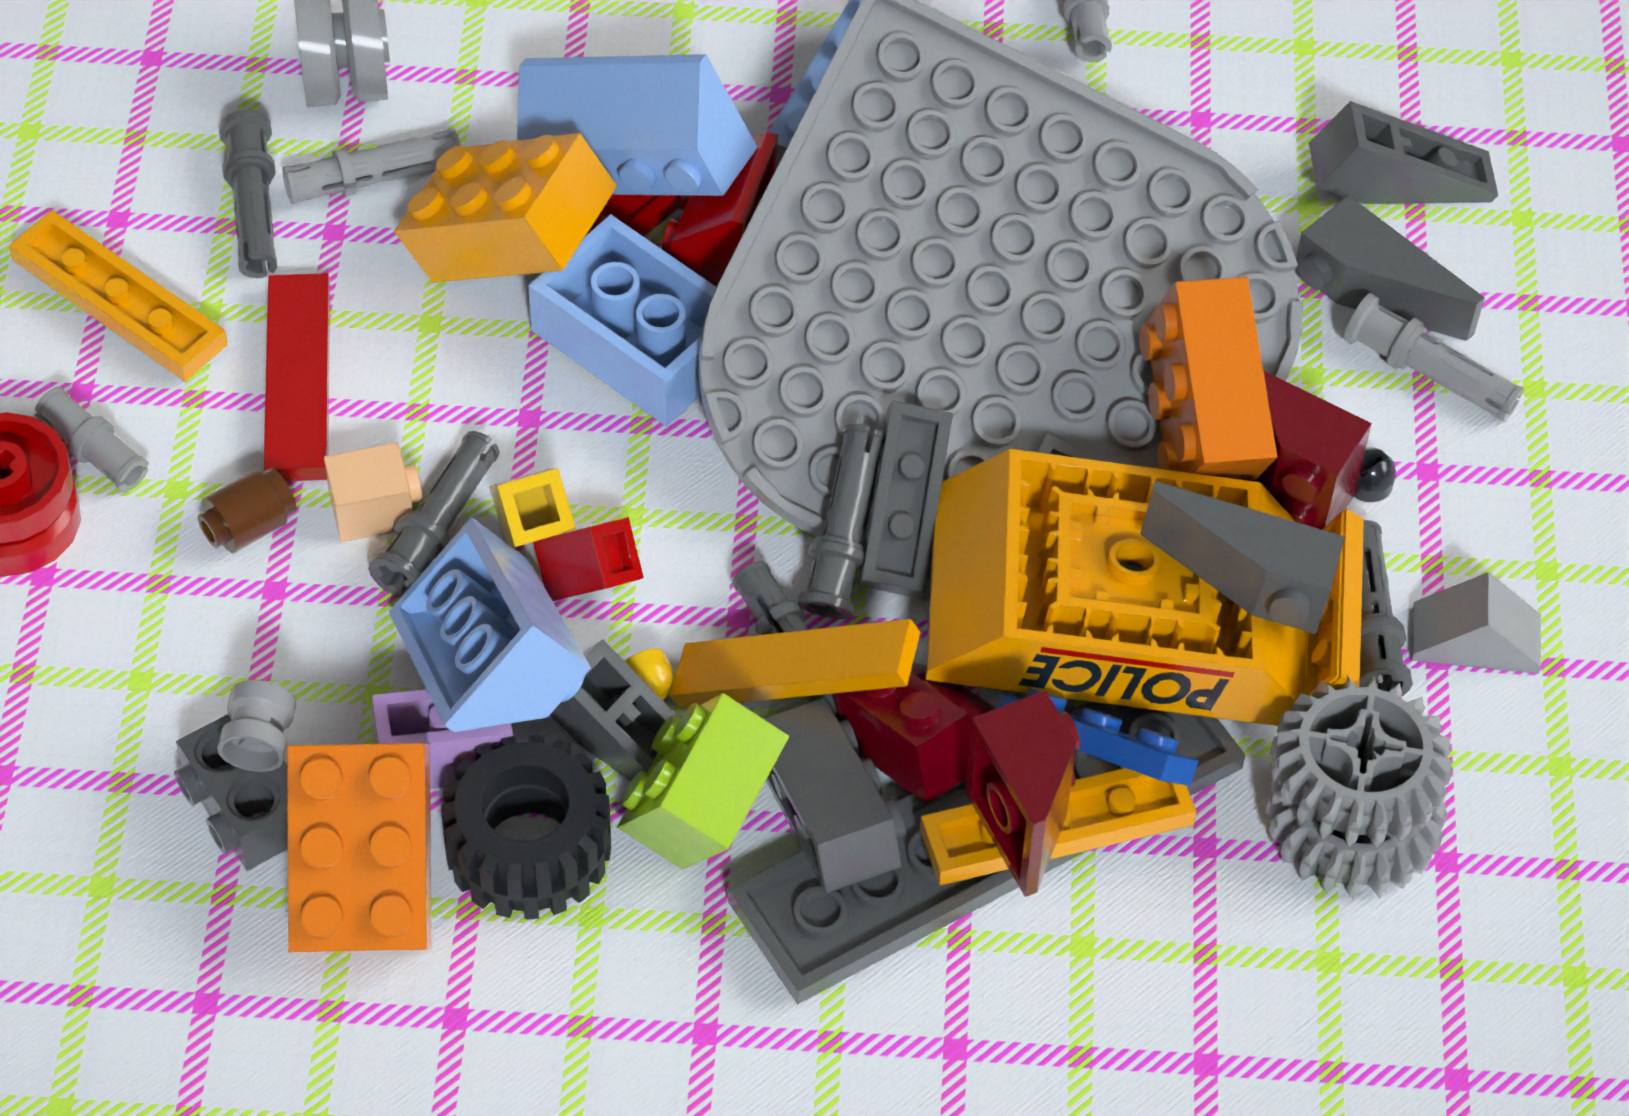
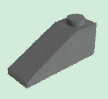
(1397, 162)
(1360, 254)
(1249, 556)
(614, 713)

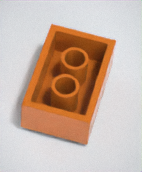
(1209, 380)
(359, 847)

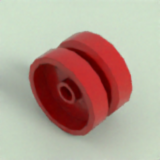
(36, 495)

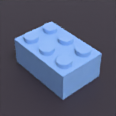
(627, 317)

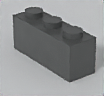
(833, 798)

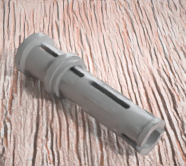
(1409, 345)

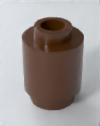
(246, 509)

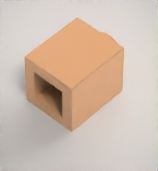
(370, 490)

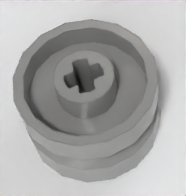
(342, 40)

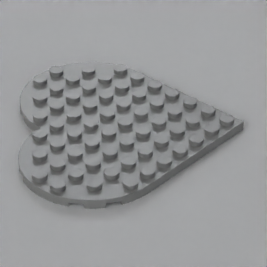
(970, 250)

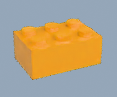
(506, 208)

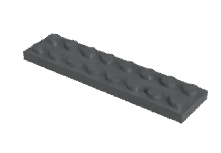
(828, 937)

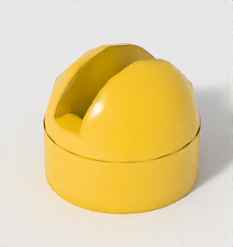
(654, 670)

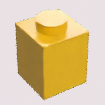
(532, 507)

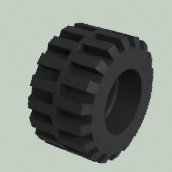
(516, 782)

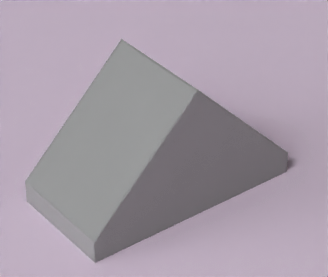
(1477, 627)

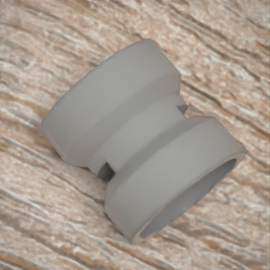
(257, 724)

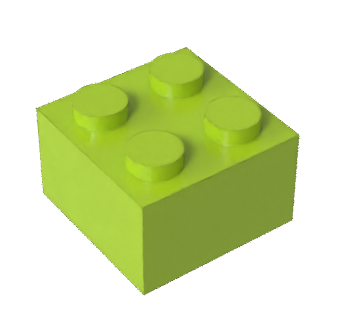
(701, 780)

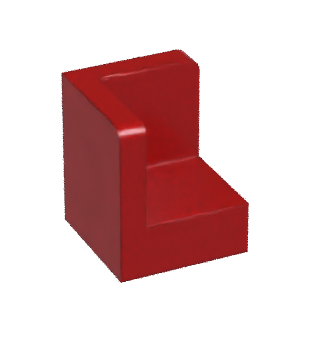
(588, 559)

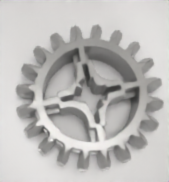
(1321, 766)
(1360, 862)

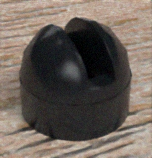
(1379, 480)

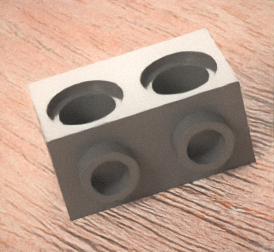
(232, 796)

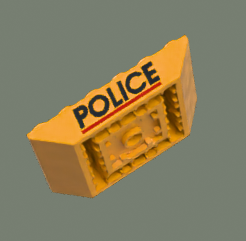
(1038, 598)

